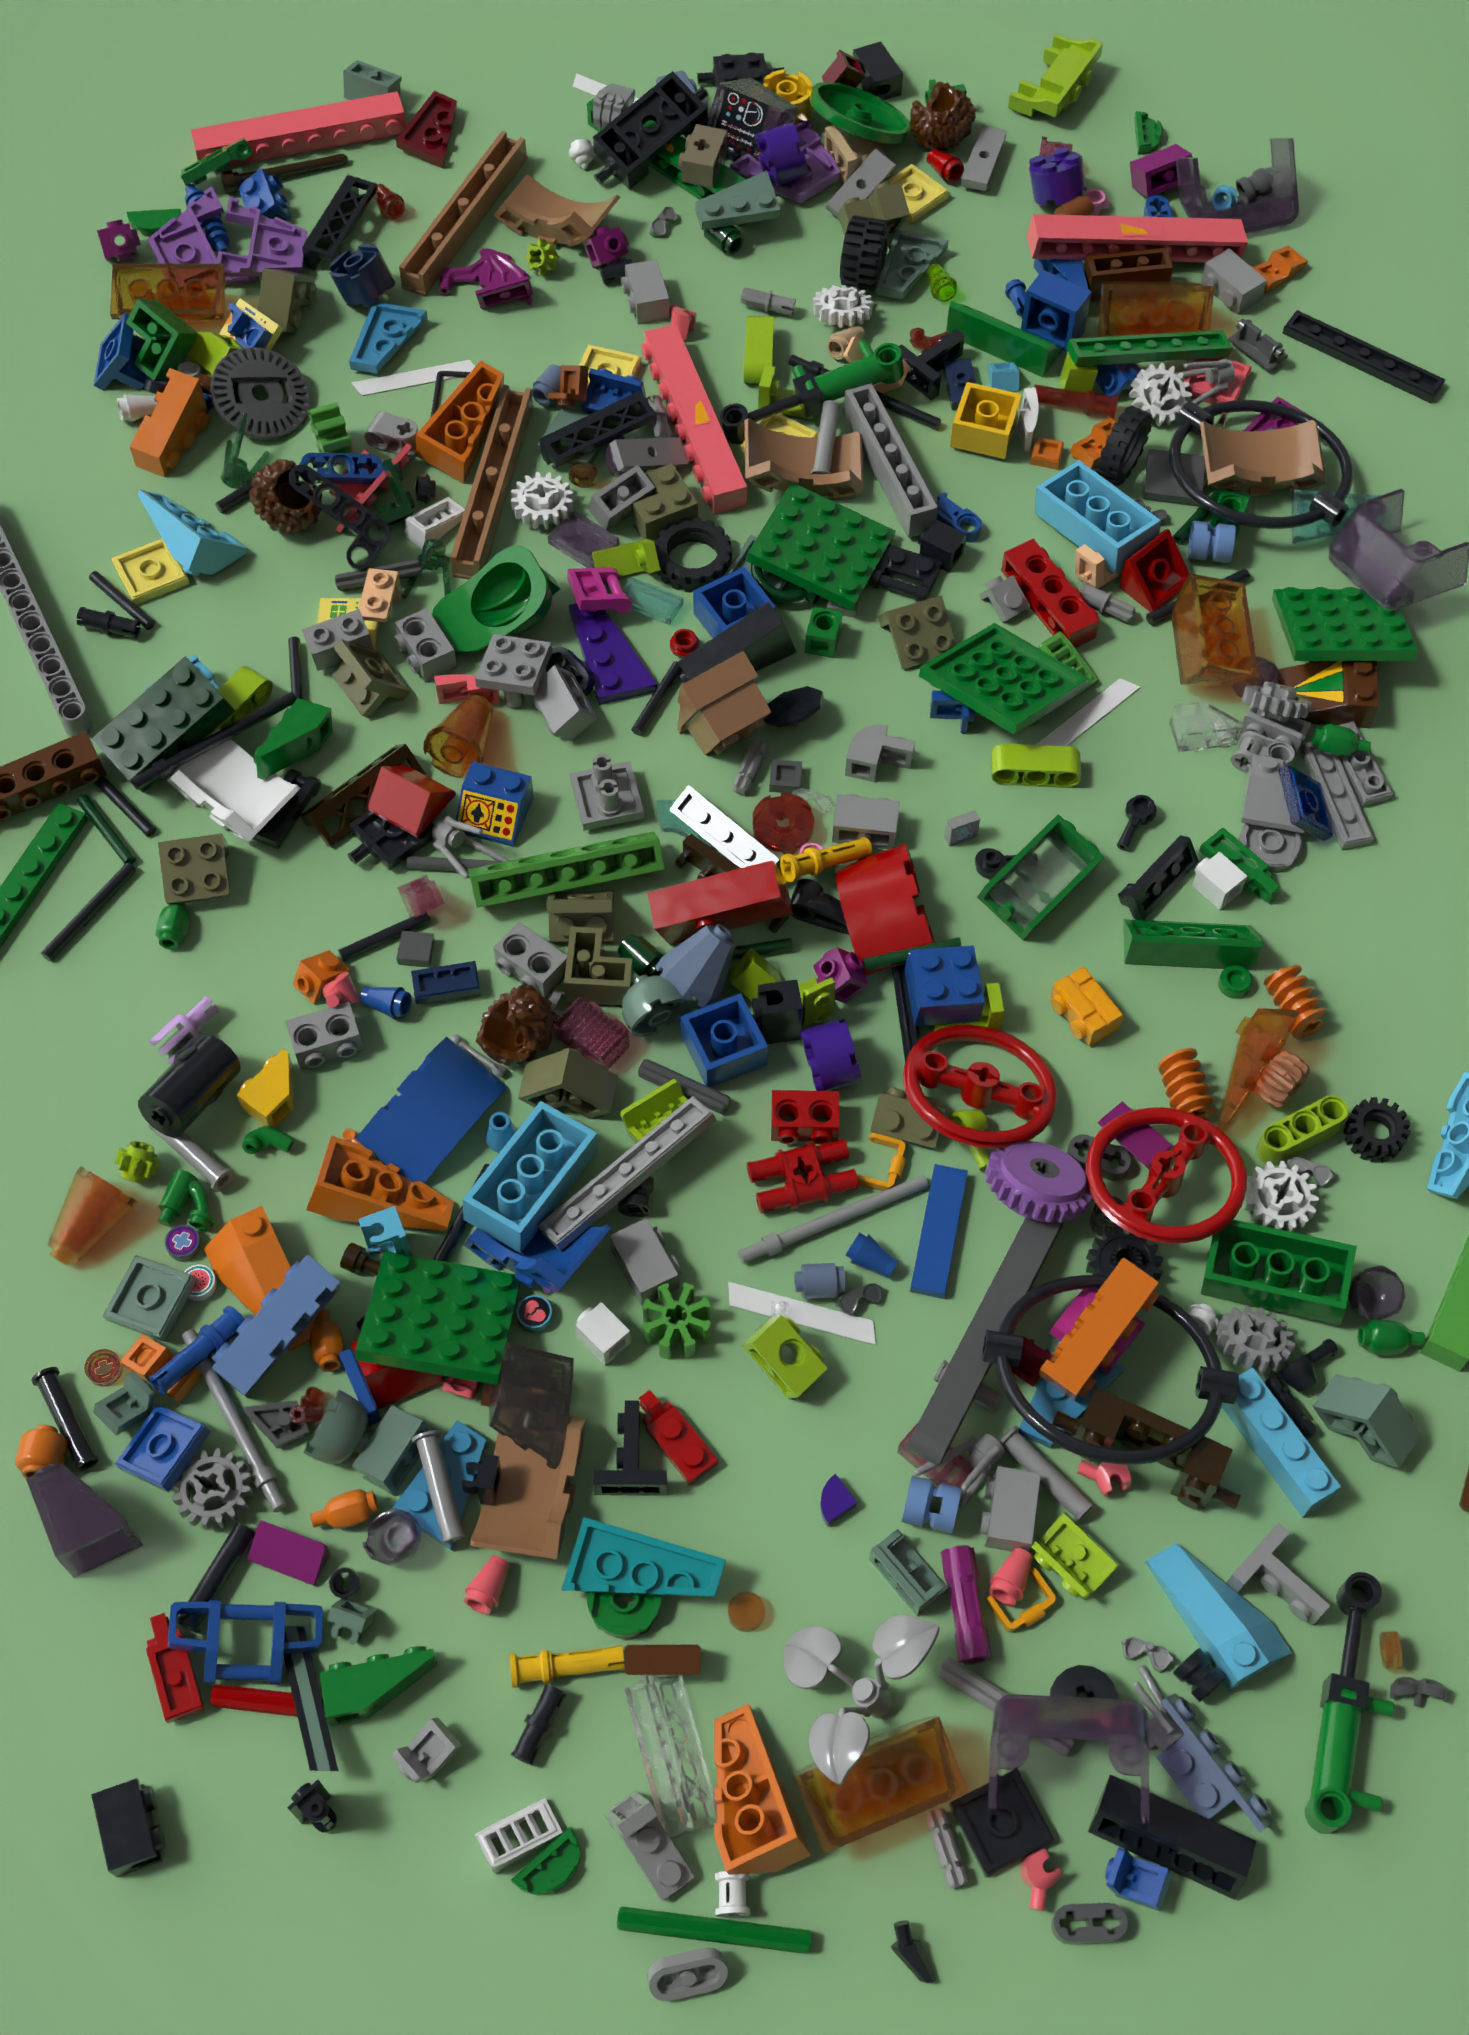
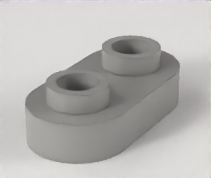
(687, 1974)

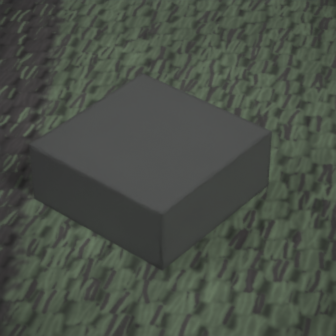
(785, 776)
(415, 949)

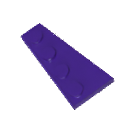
(609, 657)

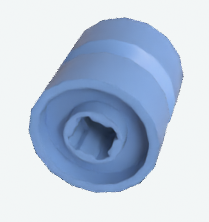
(1211, 541)
(918, 1504)

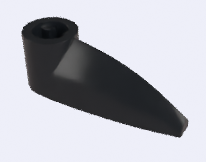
(816, 907)

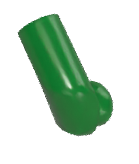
(265, 1137)

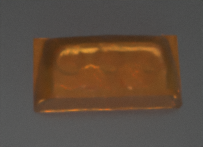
(188, 290)
(1154, 307)
(1213, 633)
(894, 1780)

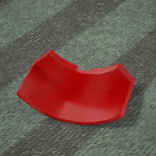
(881, 904)

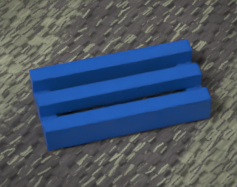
(359, 1385)

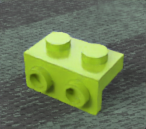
(652, 1109)
(1074, 1557)

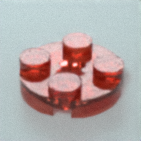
(780, 838)

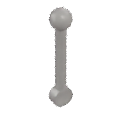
(497, 1069)

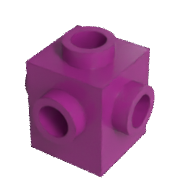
(606, 246)
(110, 248)
(845, 970)

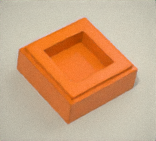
(1047, 453)

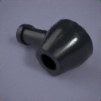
(1302, 1371)

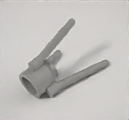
(1216, 373)
(450, 834)
(981, 1456)
(1162, 1727)

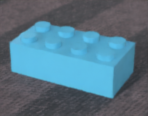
(1095, 514)
(530, 1176)

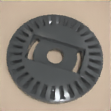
(264, 369)

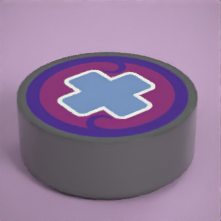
(183, 1243)

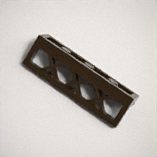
(352, 788)

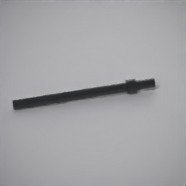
(902, 408)
(163, 768)

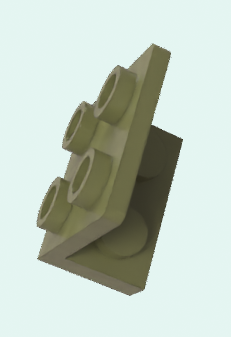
(919, 631)
(194, 868)

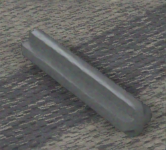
(357, 578)
(707, 1096)

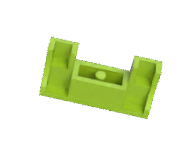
(1063, 81)

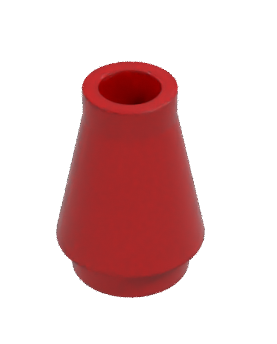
(946, 165)

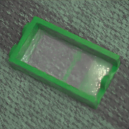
(1040, 876)

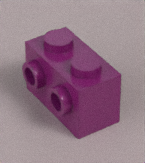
(1157, 170)

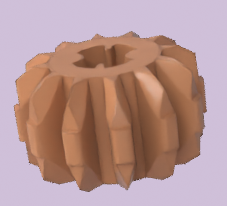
(1282, 1079)

